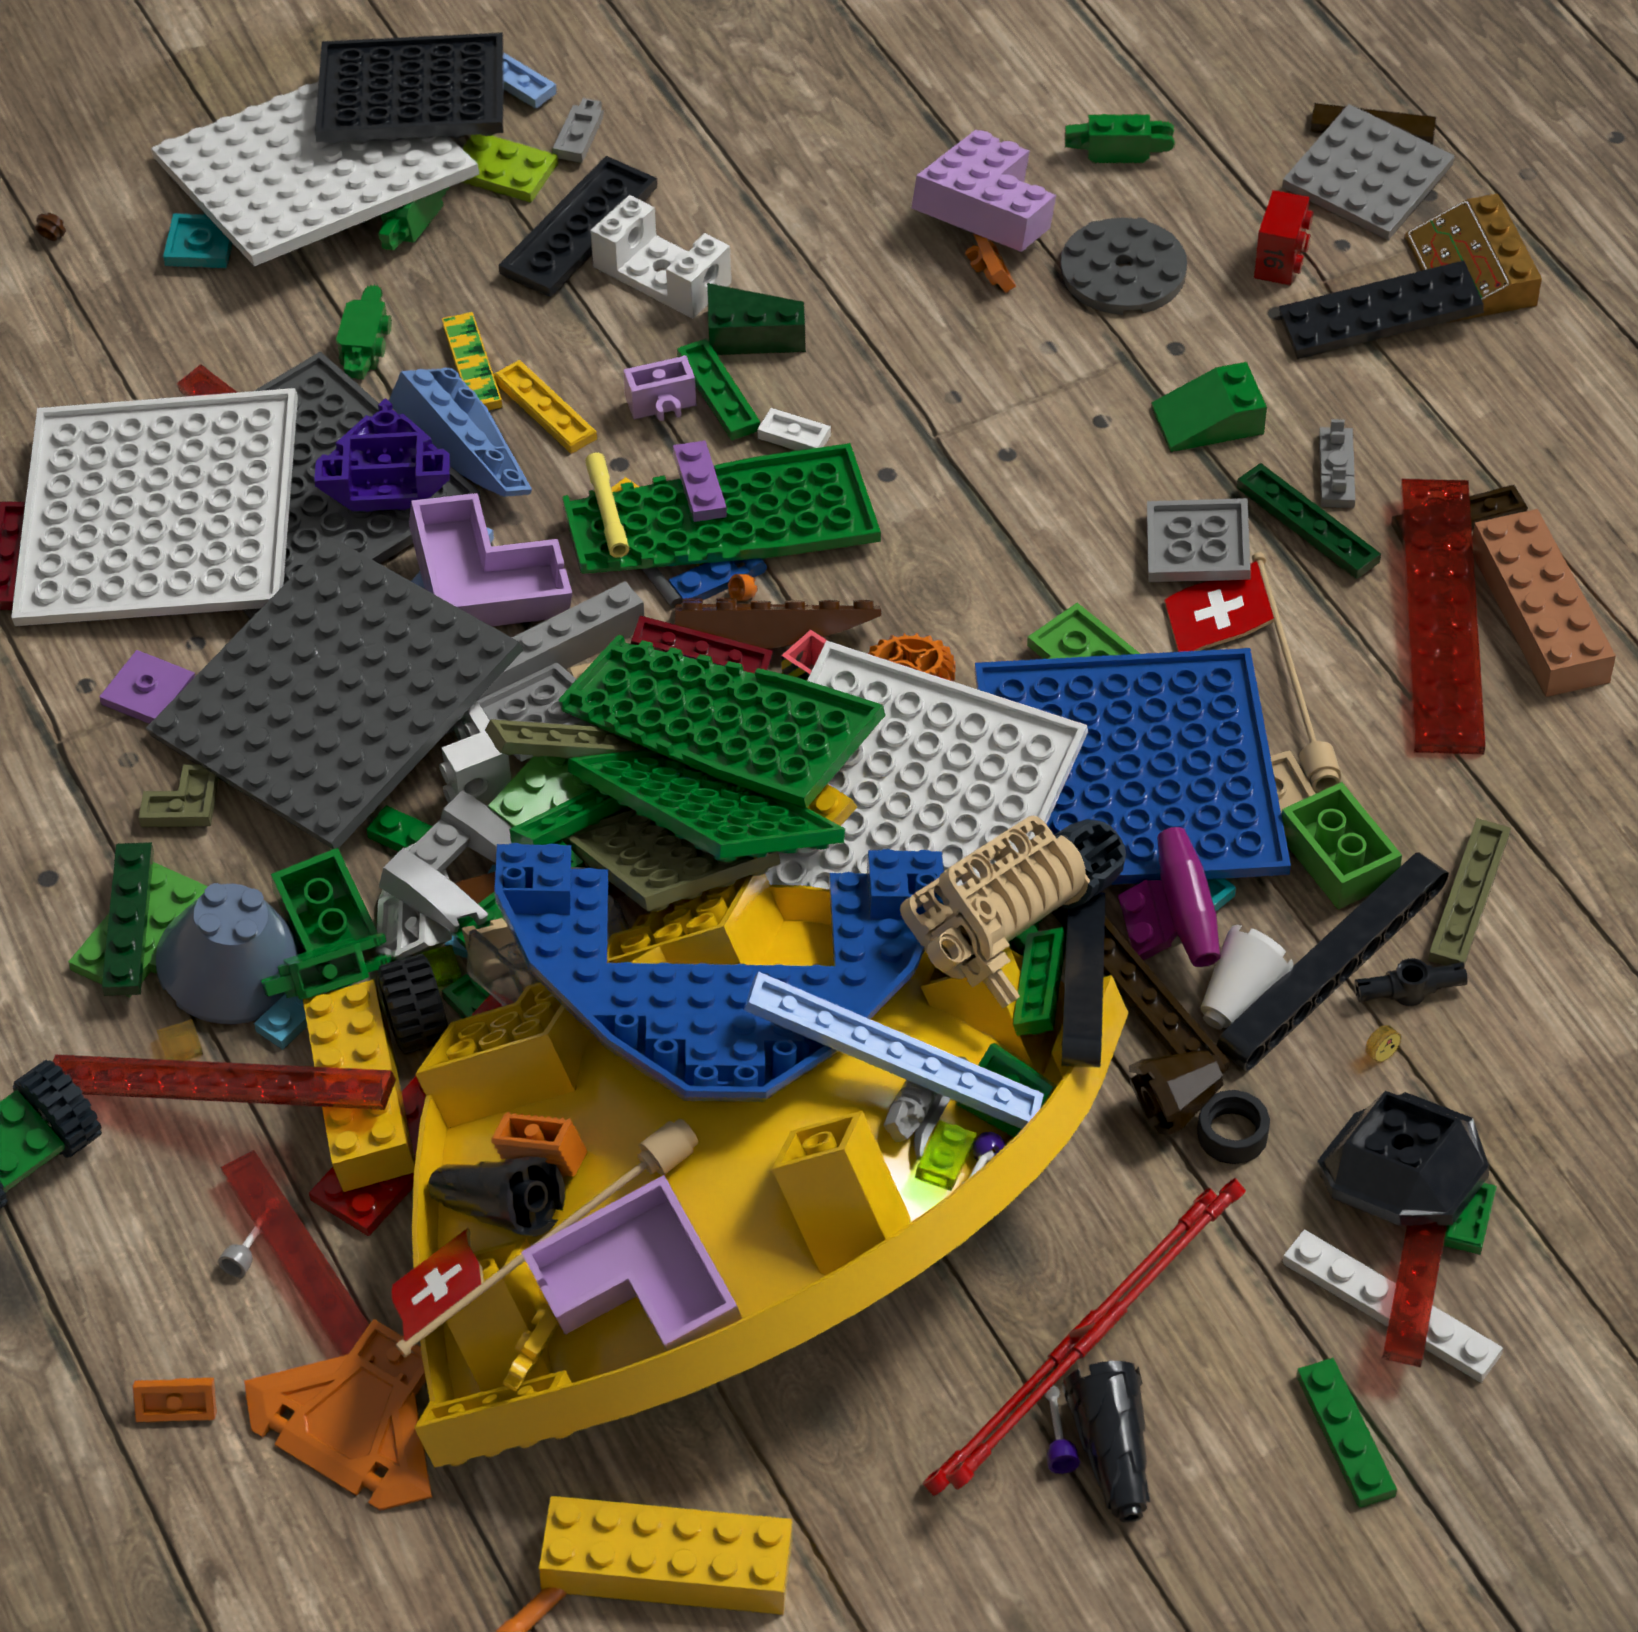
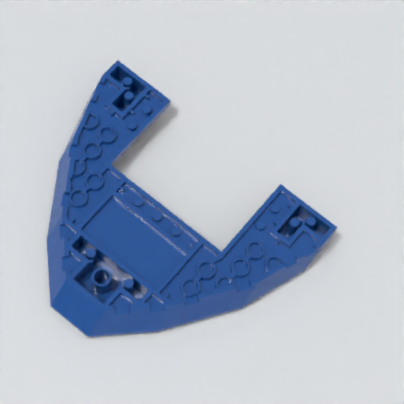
(689, 1019)

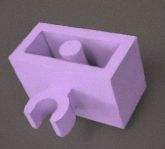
(660, 388)

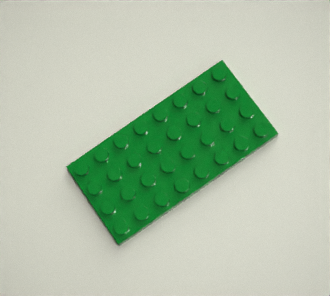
(705, 809)

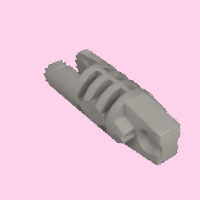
(908, 1110)

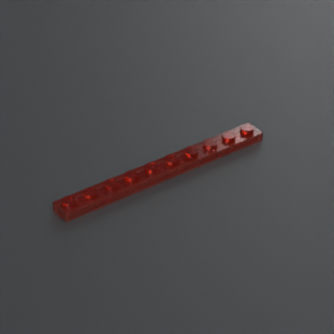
(229, 1081)

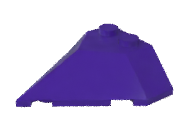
(382, 464)

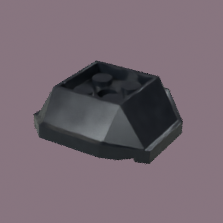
(1406, 1161)

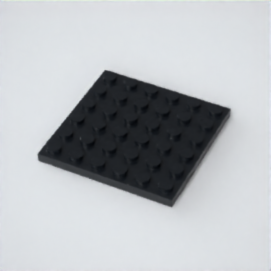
(410, 88)

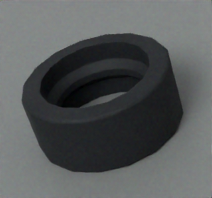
(1233, 1150)

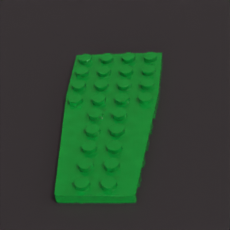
(773, 510)
(727, 722)

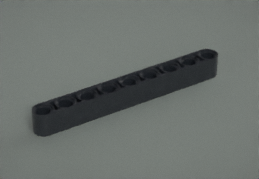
(1332, 961)
(1084, 984)

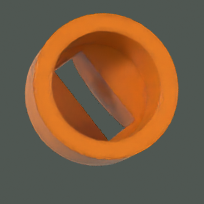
(739, 582)

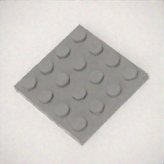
(1368, 171)

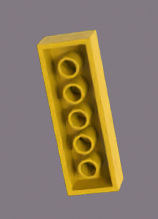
(353, 1032)
(666, 1555)

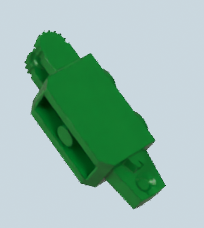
(1120, 137)
(409, 220)
(363, 333)
(326, 968)

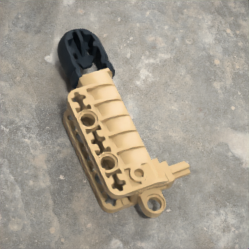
(1010, 895)

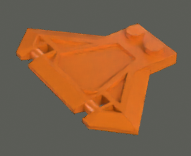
(351, 1417)

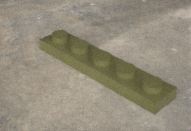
(555, 739)
(1469, 893)

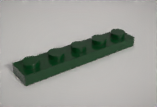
(1308, 520)
(128, 919)

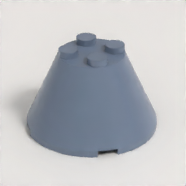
(221, 951)

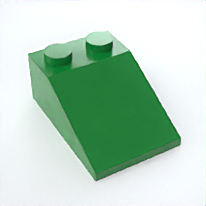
(1212, 409)
(322, 901)

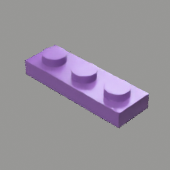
(699, 481)

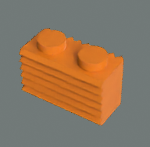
(540, 1137)

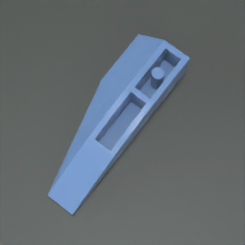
(460, 425)

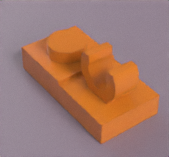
(988, 256)
(175, 1399)

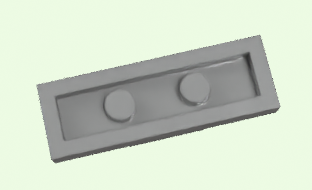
(1337, 465)

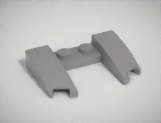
(416, 873)

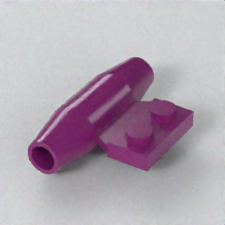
(1174, 905)

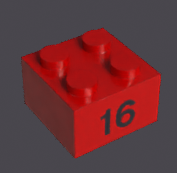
(1283, 237)

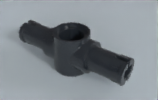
(1410, 982)

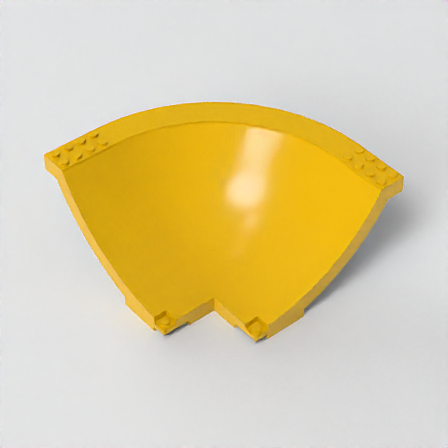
(789, 1194)

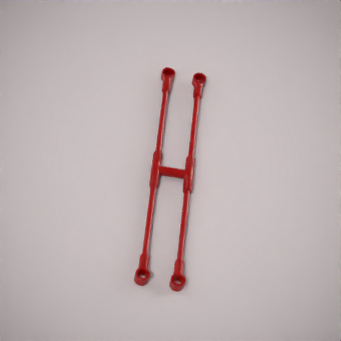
(1082, 1339)

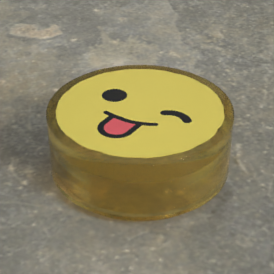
(1383, 1043)

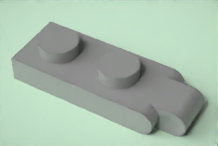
(579, 130)

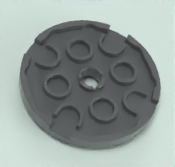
(1150, 281)

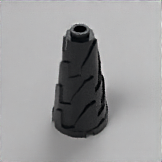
(506, 1193)
(1111, 1430)

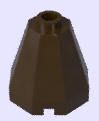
(1176, 1086)

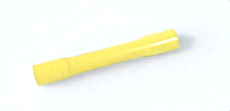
(613, 530)

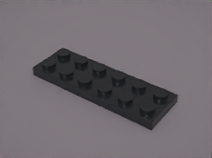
(563, 237)
(1381, 309)

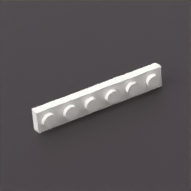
(1374, 1296)

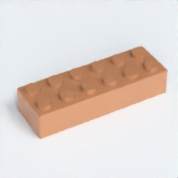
(1542, 603)

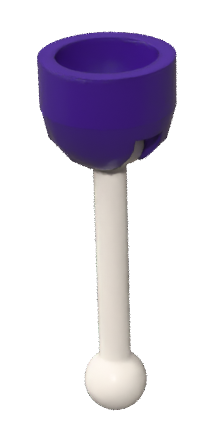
(982, 1149)
(1062, 1453)

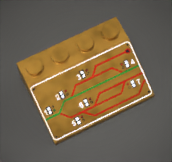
(1490, 246)

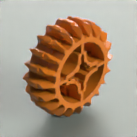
(917, 653)

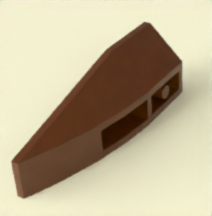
(772, 624)

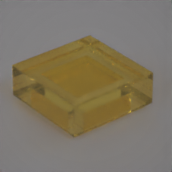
(180, 1041)

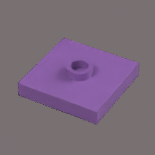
(145, 686)

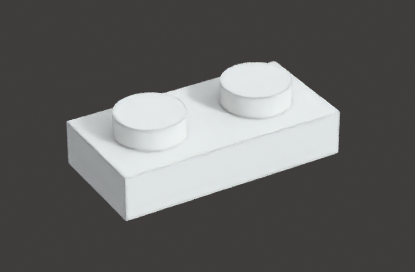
(793, 431)

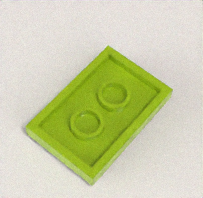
(509, 166)

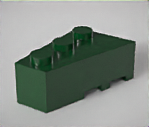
(754, 322)

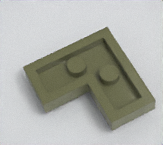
(187, 807)

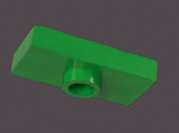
(1471, 1226)

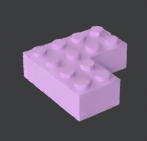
(984, 191)
(485, 581)
(633, 1250)

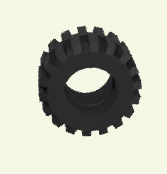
(412, 1003)

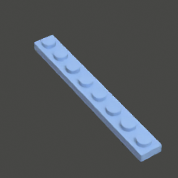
(892, 1051)

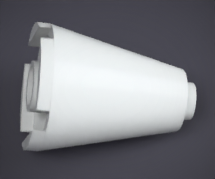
(1242, 975)

